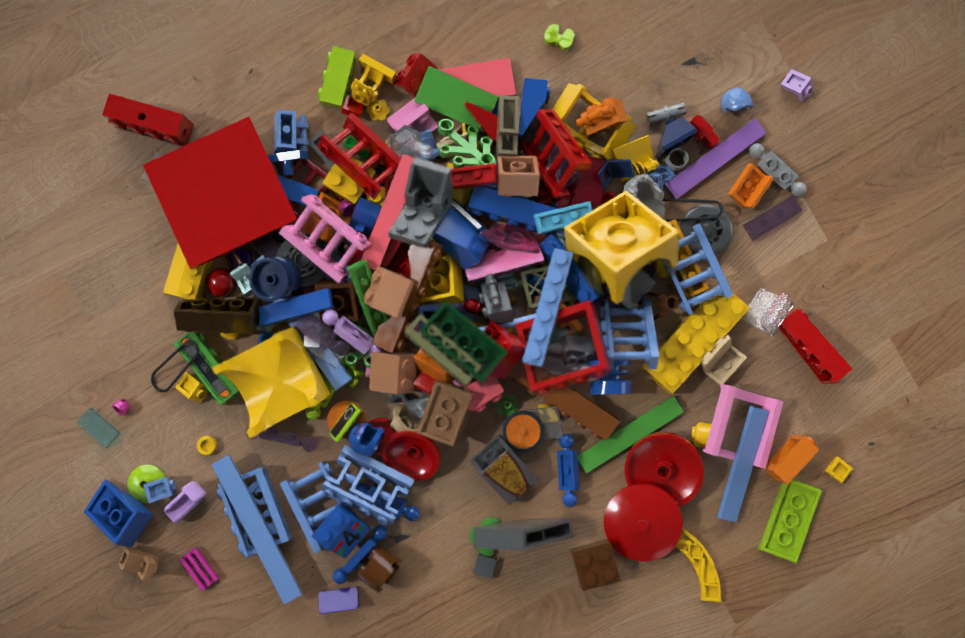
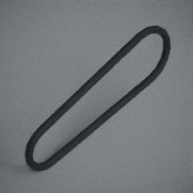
(695, 200)
(180, 374)

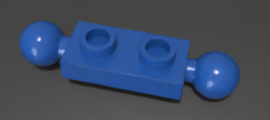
(568, 470)
(411, 513)
(340, 575)

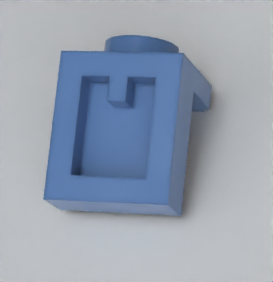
(427, 138)
(160, 489)

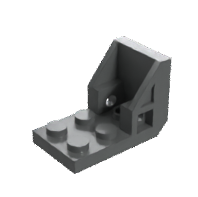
(427, 202)

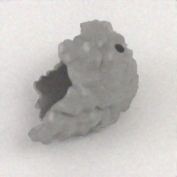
(647, 192)

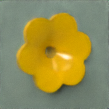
(378, 114)

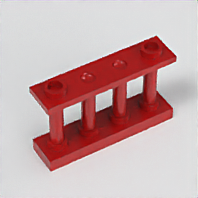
(372, 143)
(568, 149)

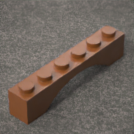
(391, 334)

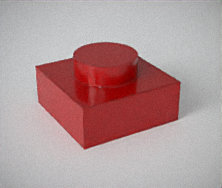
(352, 106)

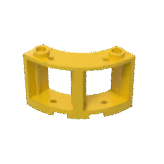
(620, 136)

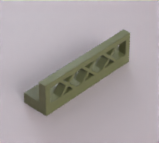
(437, 356)

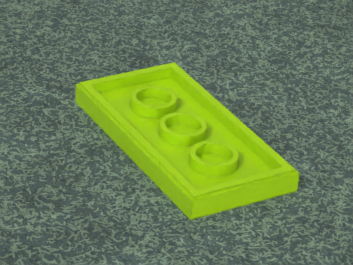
(790, 520)

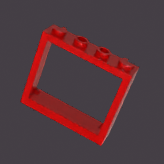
(579, 377)

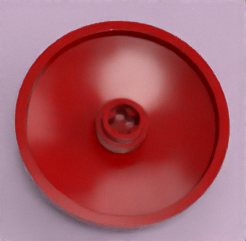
(668, 463)
(643, 522)

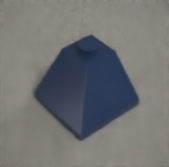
(674, 135)

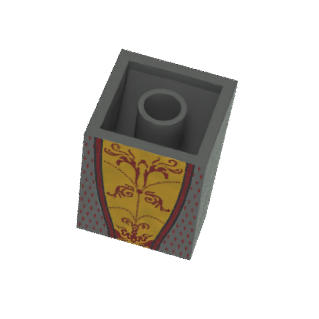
(504, 470)

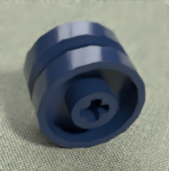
(274, 278)

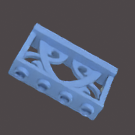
(279, 523)

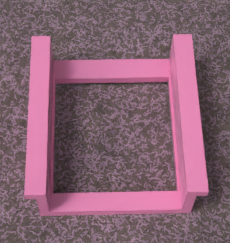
(721, 417)

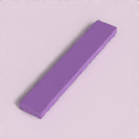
(715, 159)

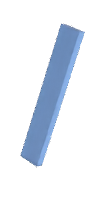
(743, 464)

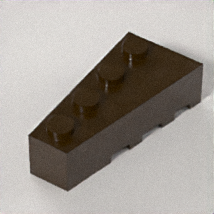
(218, 315)

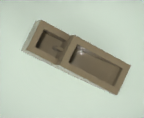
(507, 126)

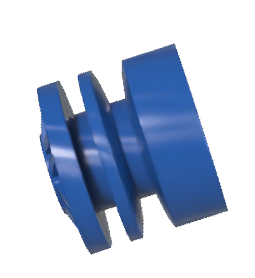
(612, 382)

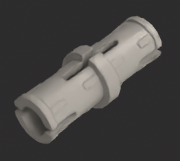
(666, 113)

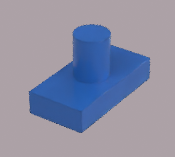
(287, 160)

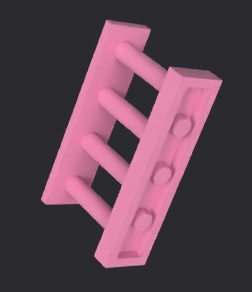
(308, 245)

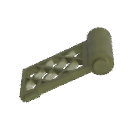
(584, 263)

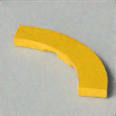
(704, 566)

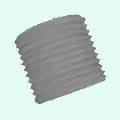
(680, 151)

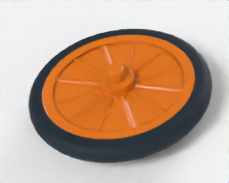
(523, 431)

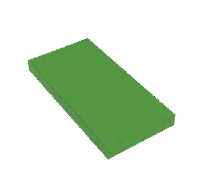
(448, 94)

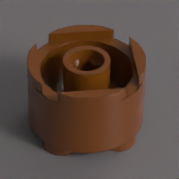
(379, 569)

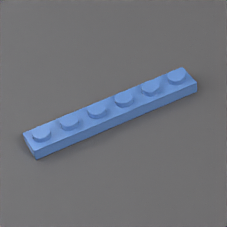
(548, 307)

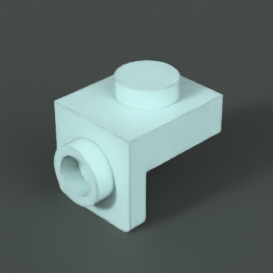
(241, 275)

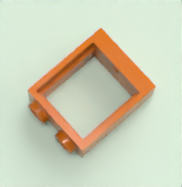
(791, 458)

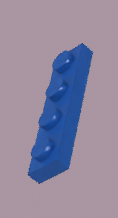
(576, 280)

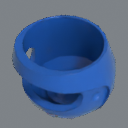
(365, 438)

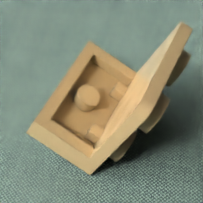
(723, 361)

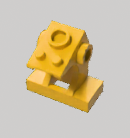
(374, 72)

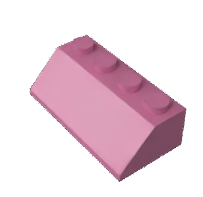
(502, 263)

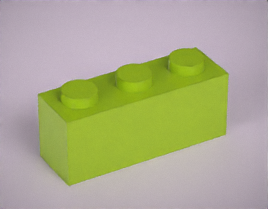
(337, 77)

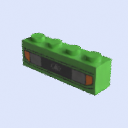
(218, 385)

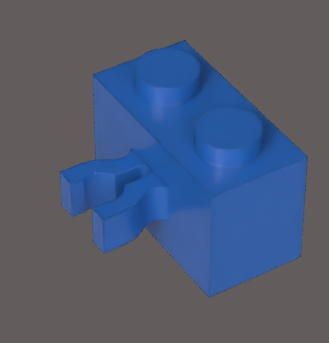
(365, 217)

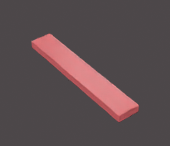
(389, 213)

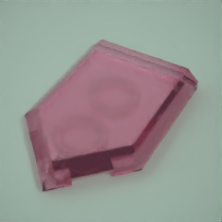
(511, 238)

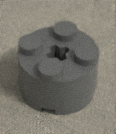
(636, 288)

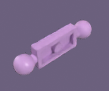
(350, 332)

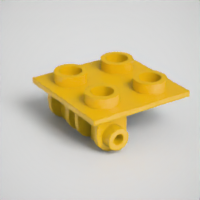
(639, 153)

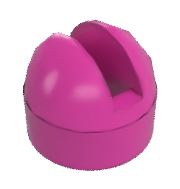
(346, 207)
(121, 406)

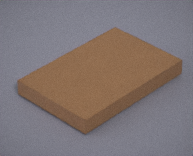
(445, 412)

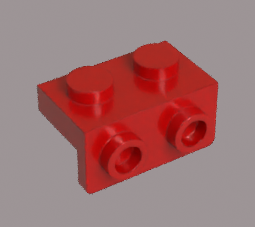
(413, 73)

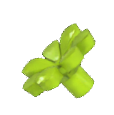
(355, 374)

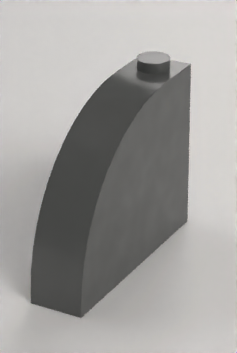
(522, 534)

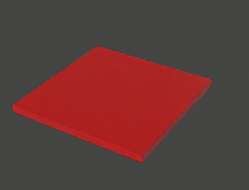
(220, 193)

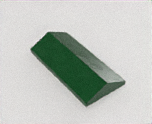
(466, 337)

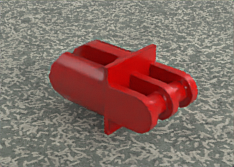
(705, 132)

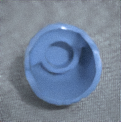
(735, 100)

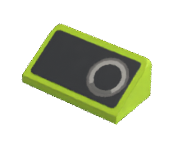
(345, 422)

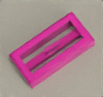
(193, 573)

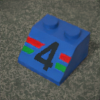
(341, 531)

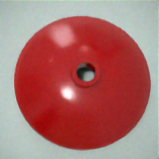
(417, 463)

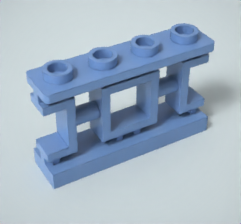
(373, 471)

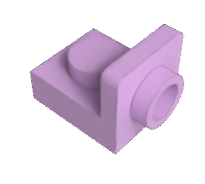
(798, 84)

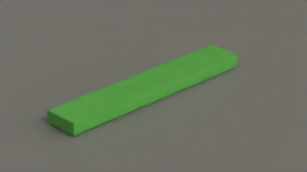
(630, 434)

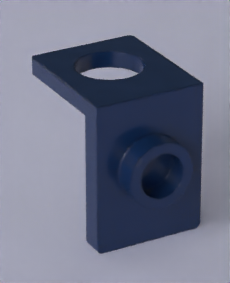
(616, 169)

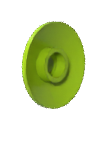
(142, 473)

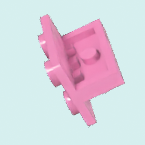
(413, 116)

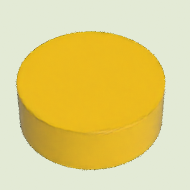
(207, 445)

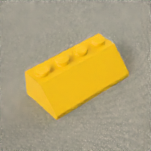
(184, 281)

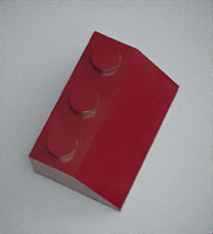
(587, 187)

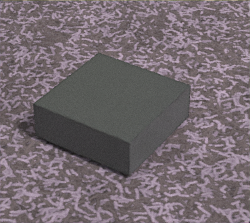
(484, 566)

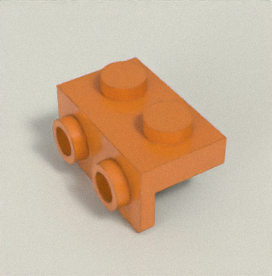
(750, 187)

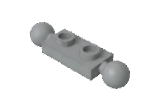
(778, 170)

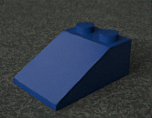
(534, 97)
(461, 239)
(118, 514)

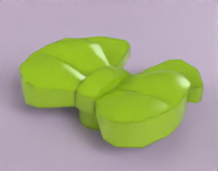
(552, 37)

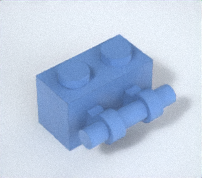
(285, 131)

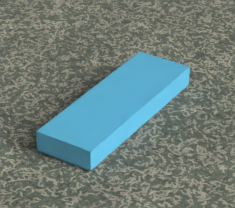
(561, 217)

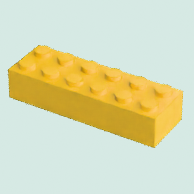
(694, 339)

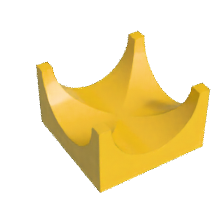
(622, 240)
(275, 379)

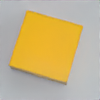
(838, 469)

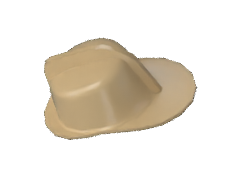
(404, 420)

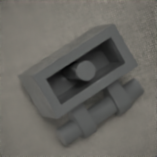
(496, 301)

